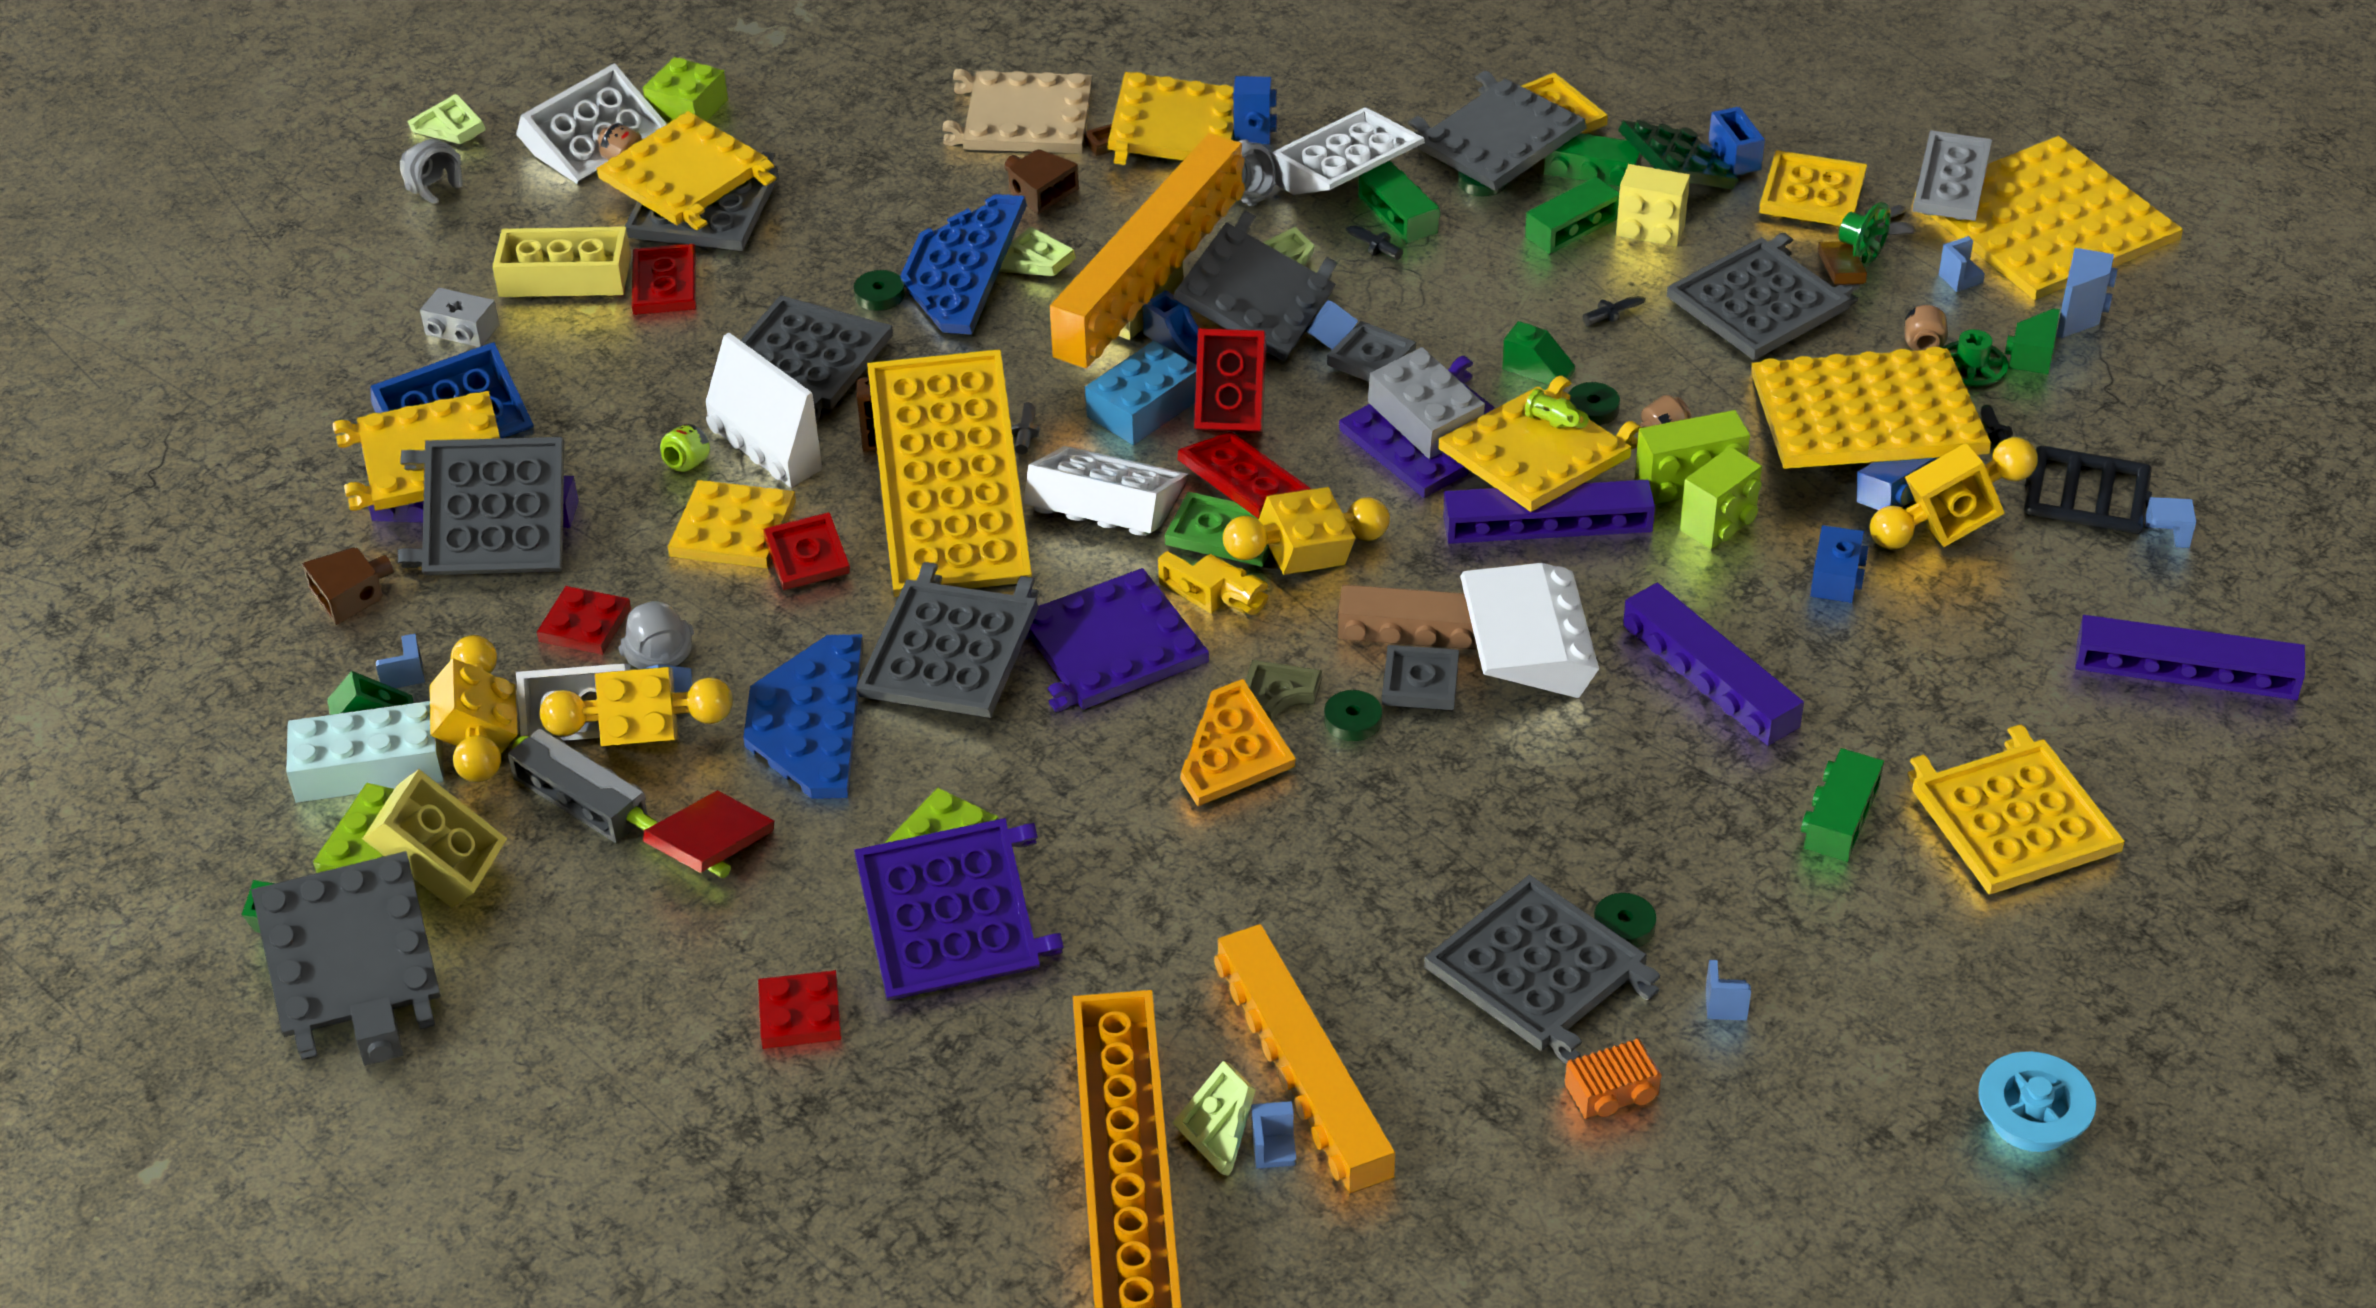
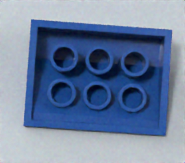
(455, 377)

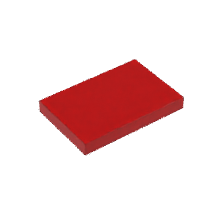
(664, 279)
(708, 831)

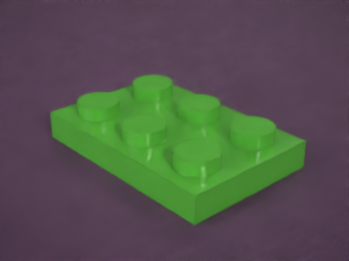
(1201, 526)

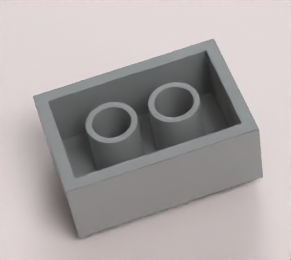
(1422, 399)

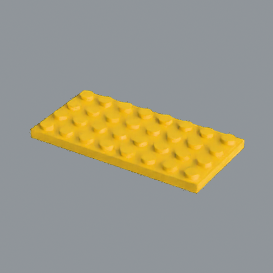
(949, 469)

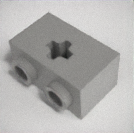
(459, 317)

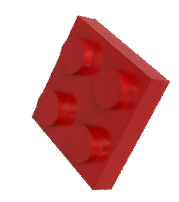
(806, 551)
(584, 620)
(799, 1009)

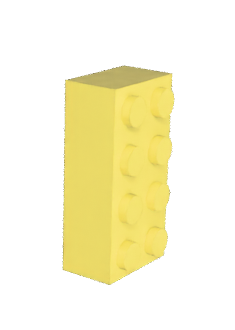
(562, 262)

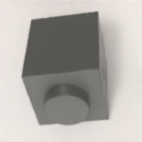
(376, 1030)

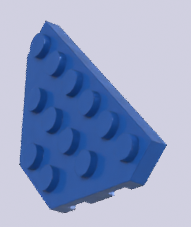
(958, 263)
(807, 714)

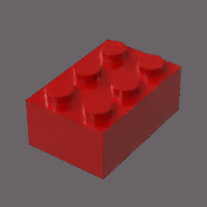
(1230, 380)

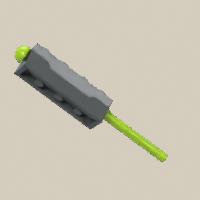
(583, 787)

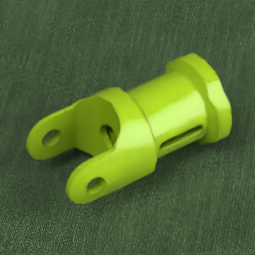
(1561, 412)

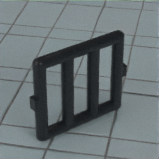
(2101, 517)

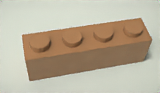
(1405, 617)

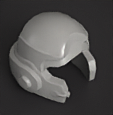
(425, 165)
(1257, 173)
(656, 636)

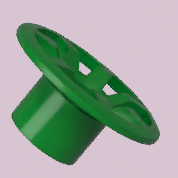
(1862, 230)
(1974, 354)

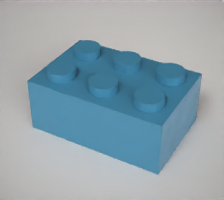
(1142, 392)

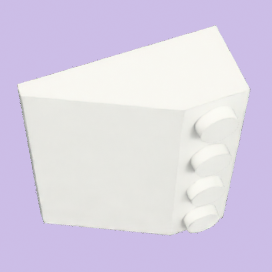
(568, 125)
(1341, 152)
(763, 413)
(1103, 489)
(1531, 626)

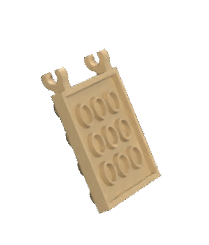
(1022, 111)

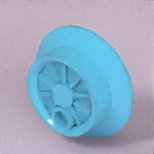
(2036, 1100)

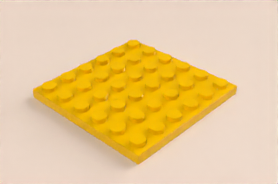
(2048, 204)
(1867, 407)

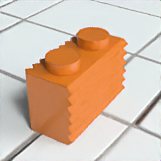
(1612, 1079)

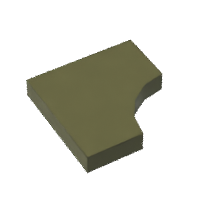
(1282, 685)

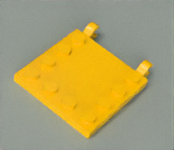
(1168, 116)
(685, 169)
(407, 428)
(1530, 456)
(2015, 813)

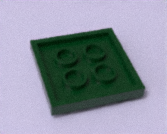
(1678, 152)

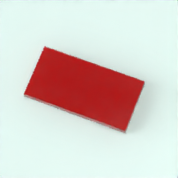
(1239, 471)

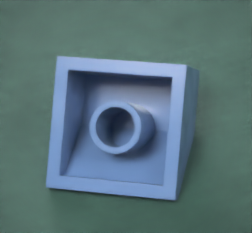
(2086, 291)

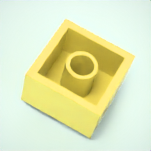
(1652, 205)

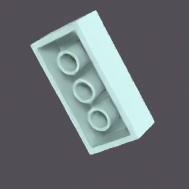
(375, 746)

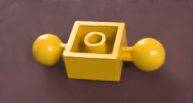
(1954, 494)
(1306, 530)
(636, 706)
(473, 709)

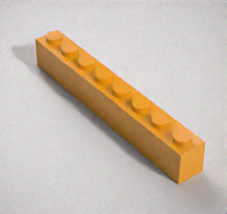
(1305, 1059)

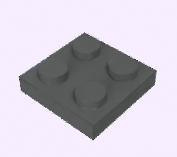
(1367, 350)
(1420, 677)

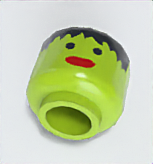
(684, 448)

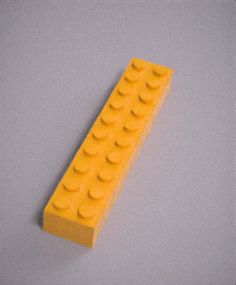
(1146, 251)
(1125, 1152)

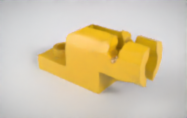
(1212, 583)

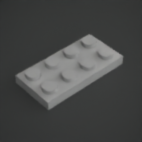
(1952, 175)

